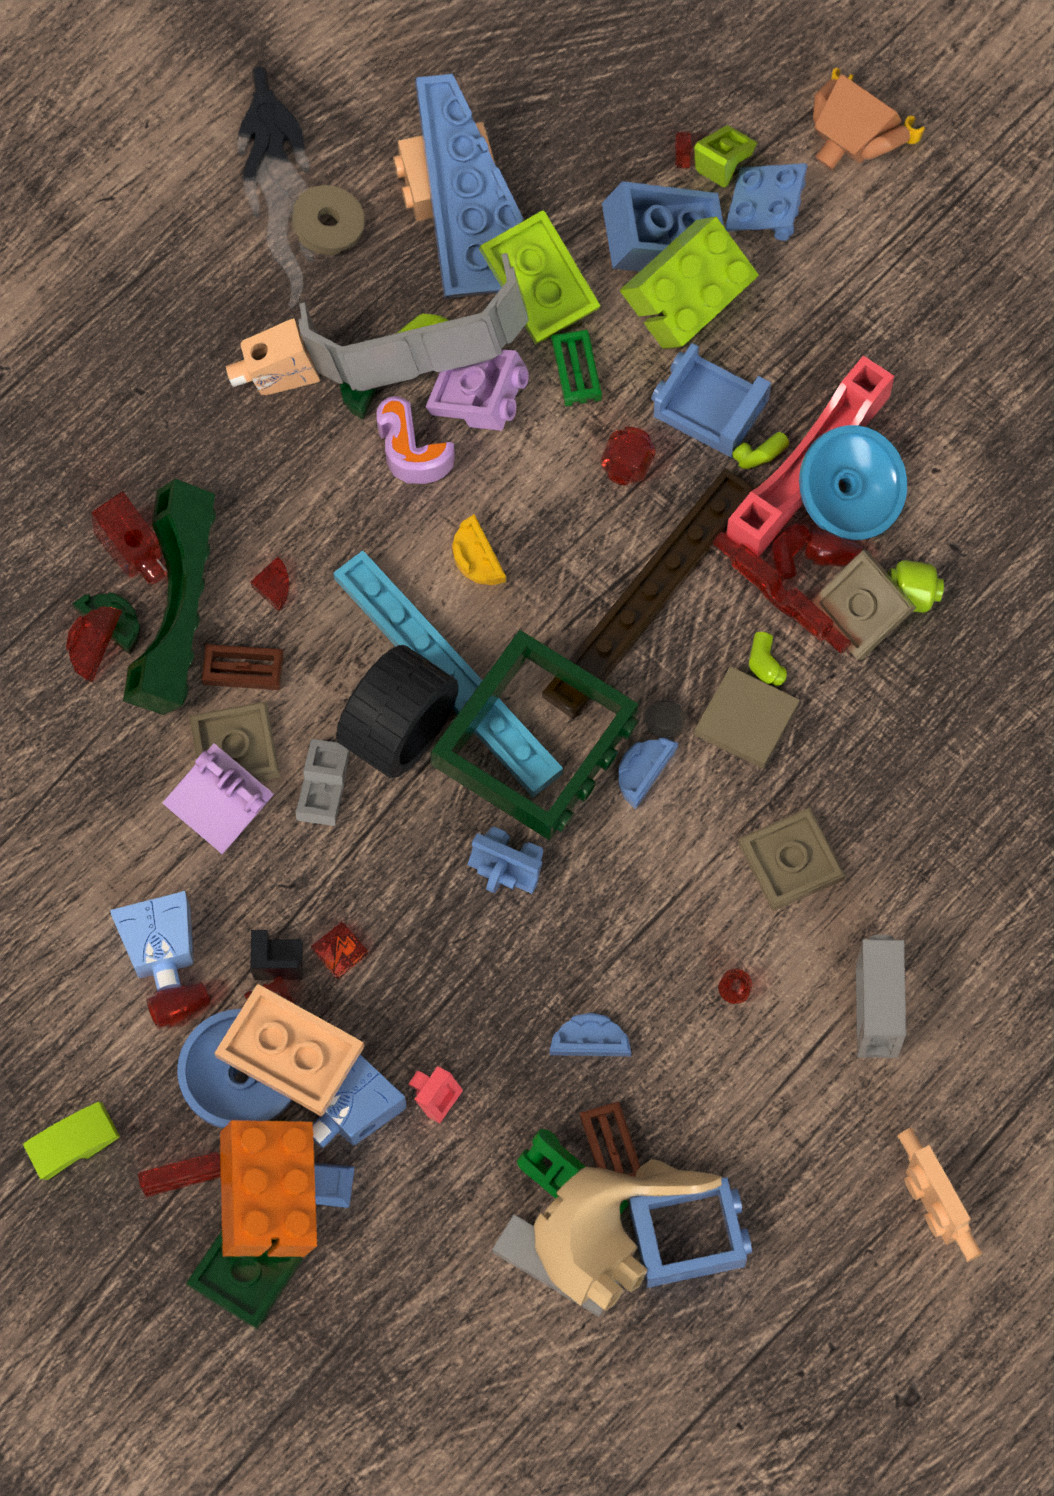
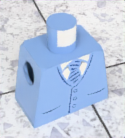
(157, 937)

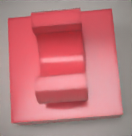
(435, 1093)

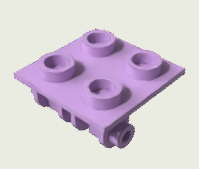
(218, 798)

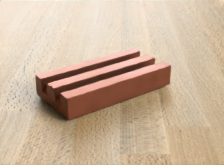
(238, 680)
(601, 1113)

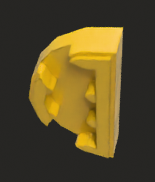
(474, 554)

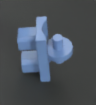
(504, 864)

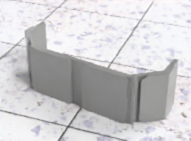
(421, 349)

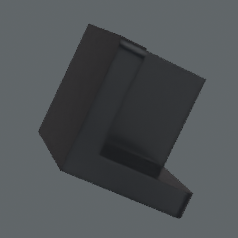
(275, 957)

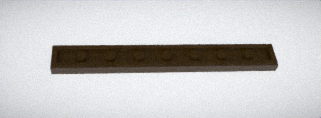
(651, 588)

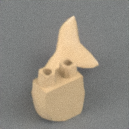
(582, 1230)

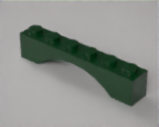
(182, 526)

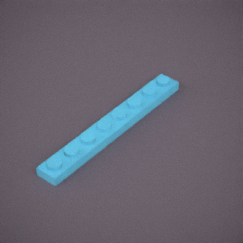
(407, 626)

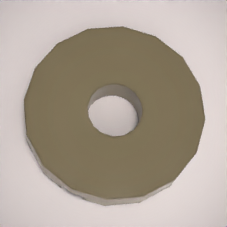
(332, 202)

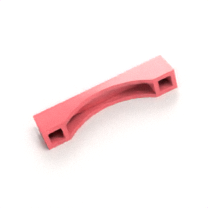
(779, 497)

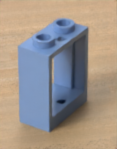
(693, 1268)

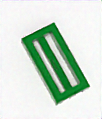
(581, 394)

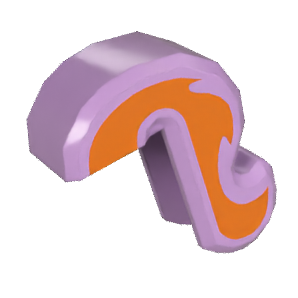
(402, 457)

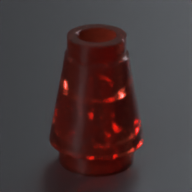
(830, 550)
(176, 1004)

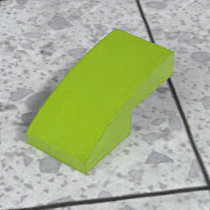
(71, 1139)

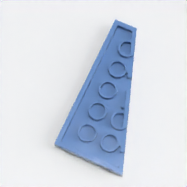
(464, 186)

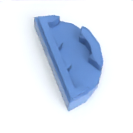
(642, 767)
(590, 1036)

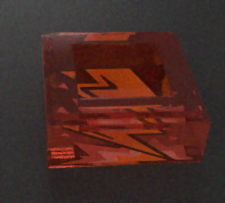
(339, 950)

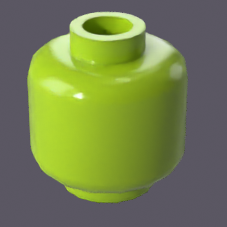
(919, 583)

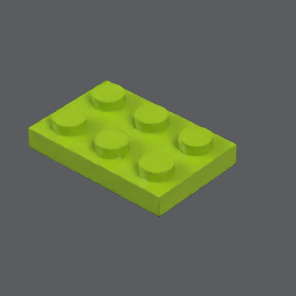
(546, 273)

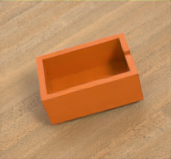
(268, 1188)

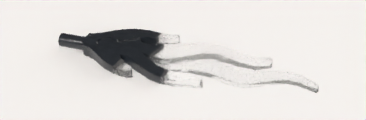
(268, 166)

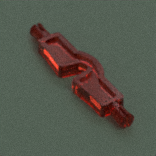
(791, 603)

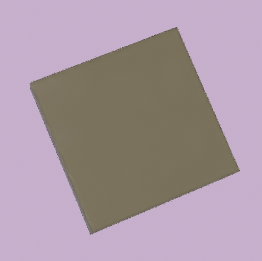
(864, 604)
(746, 717)
(242, 734)
(791, 859)

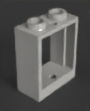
(880, 997)

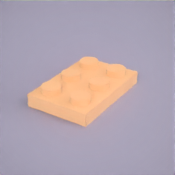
(289, 1050)

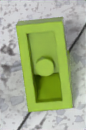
(721, 152)

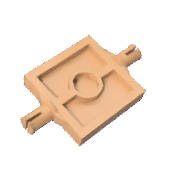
(930, 1184)

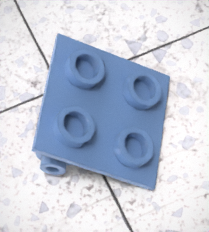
(767, 199)

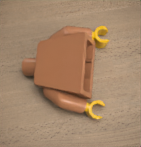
(857, 123)

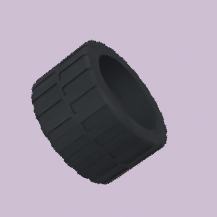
(397, 711)

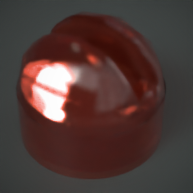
(726, 982)

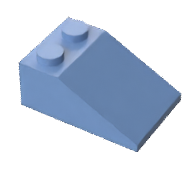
(650, 217)

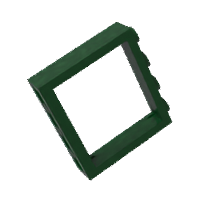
(522, 647)

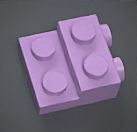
(481, 391)

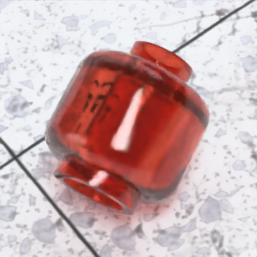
(628, 455)

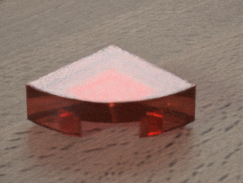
(682, 149)
(273, 583)

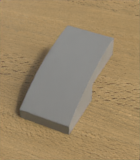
(322, 782)

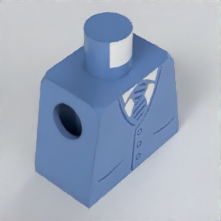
(359, 1107)

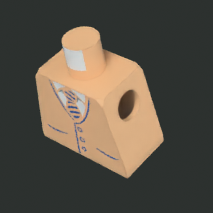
(274, 361)

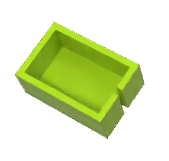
(689, 282)

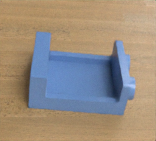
(709, 401)

